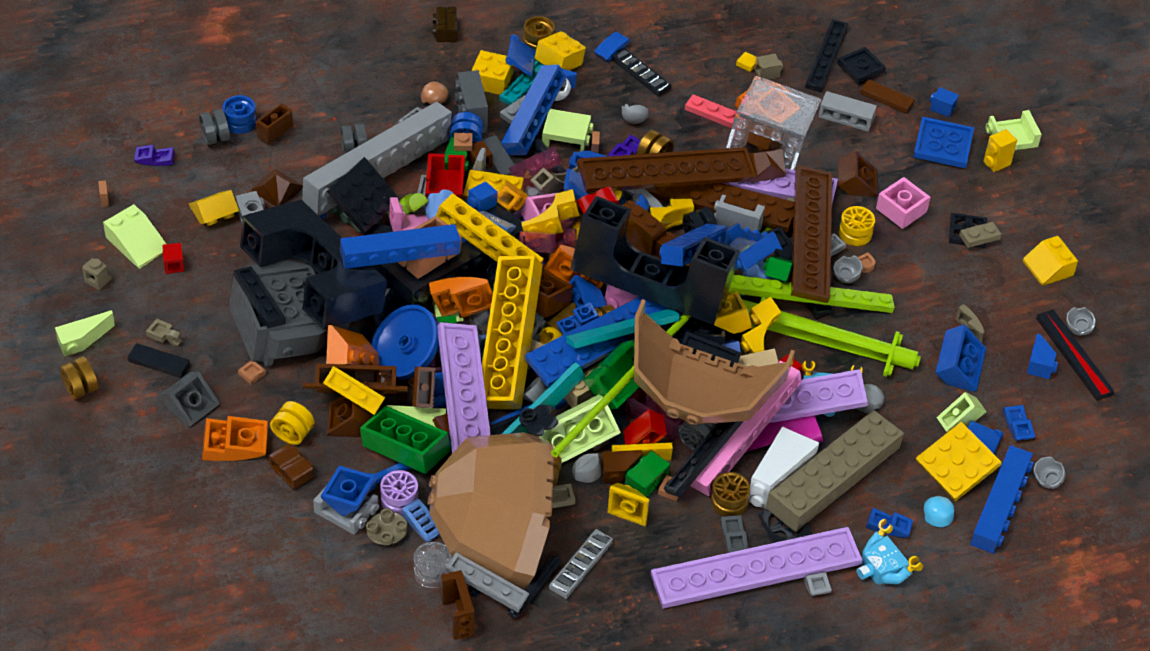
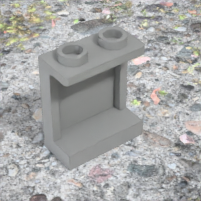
(730, 215)
(351, 522)

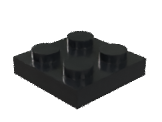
(861, 65)

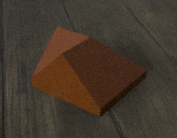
(768, 164)
(277, 188)

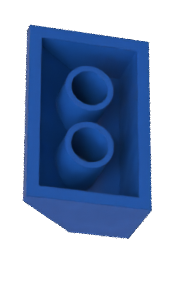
(961, 359)

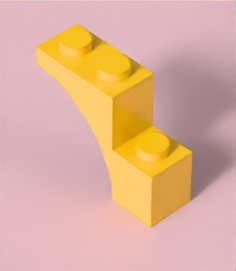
(672, 214)
(550, 221)
(763, 316)

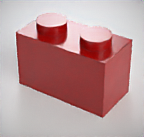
(646, 429)

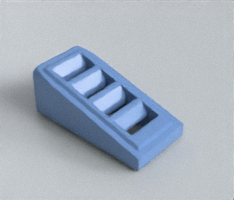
(415, 510)

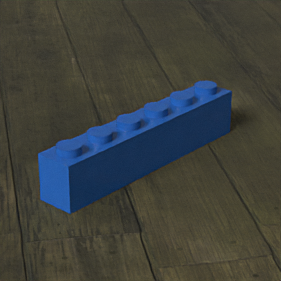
(533, 110)
(399, 246)
(682, 249)
(1001, 499)

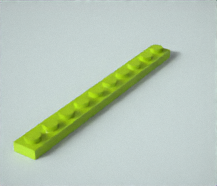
(838, 296)

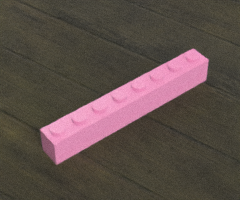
(745, 435)

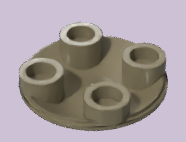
(386, 527)

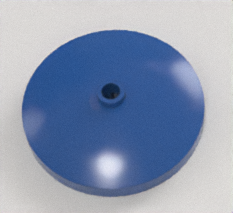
(407, 340)

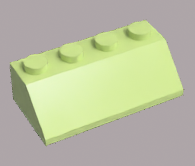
(597, 431)

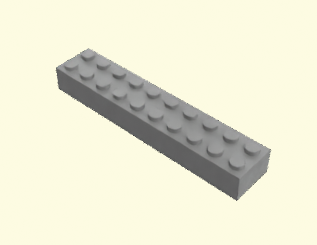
(385, 153)

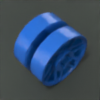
(240, 114)
(467, 123)

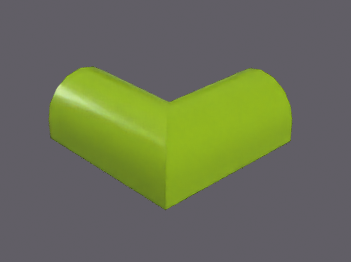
(411, 203)

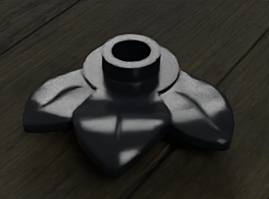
(538, 419)

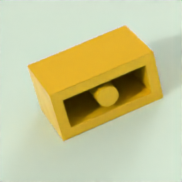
(1000, 150)

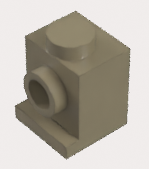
(98, 270)

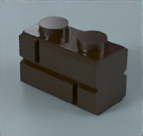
(446, 24)

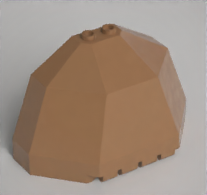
(695, 385)
(496, 502)

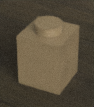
(768, 66)

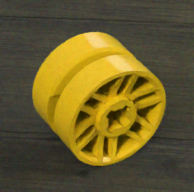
(856, 226)
(292, 423)

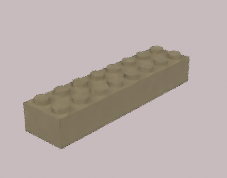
(834, 470)

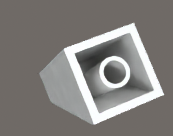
(782, 459)

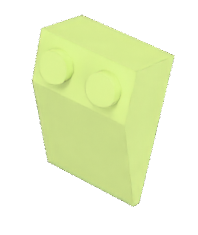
(134, 236)

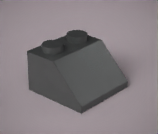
(190, 398)

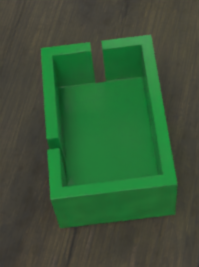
(610, 371)

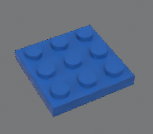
(943, 142)

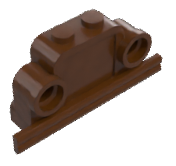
(646, 231)
(378, 378)

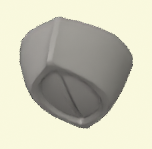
(534, 390)
(587, 468)

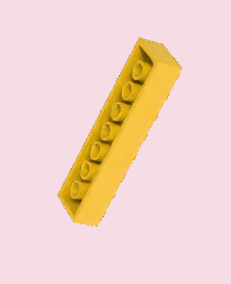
(510, 330)

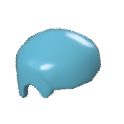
(938, 511)

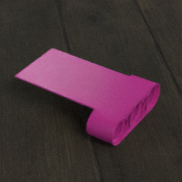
(804, 426)

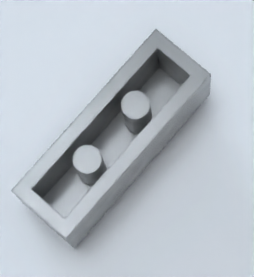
(847, 111)

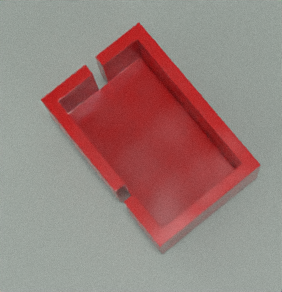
(442, 179)

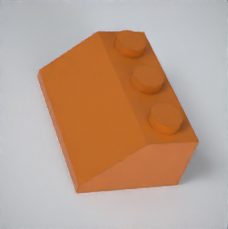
(349, 348)

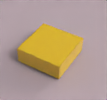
(746, 61)

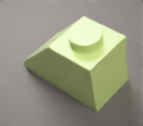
(963, 410)

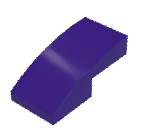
(628, 147)
(150, 156)

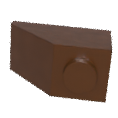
(617, 464)

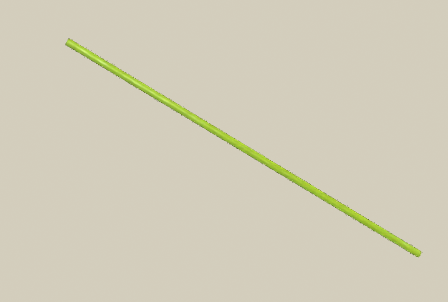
(611, 394)

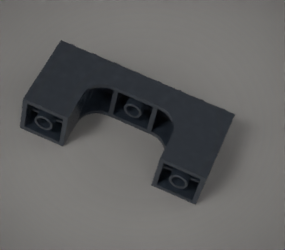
(300, 234)
(609, 257)
(468, 263)

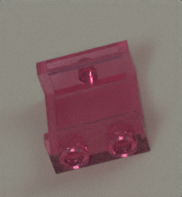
(532, 165)
(548, 242)

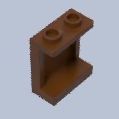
(455, 591)

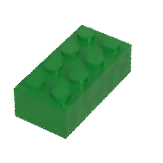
(405, 439)

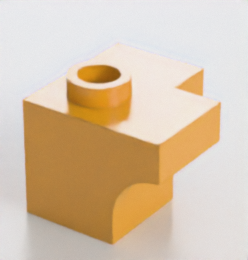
(511, 196)

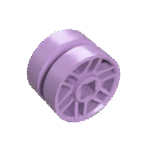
(398, 490)

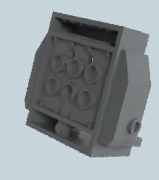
(300, 332)

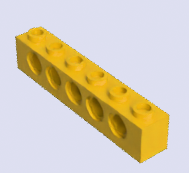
(481, 230)

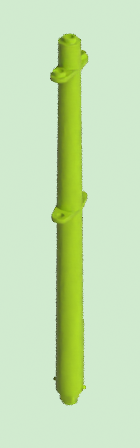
(841, 339)

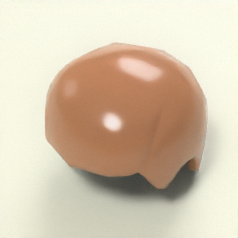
(434, 92)

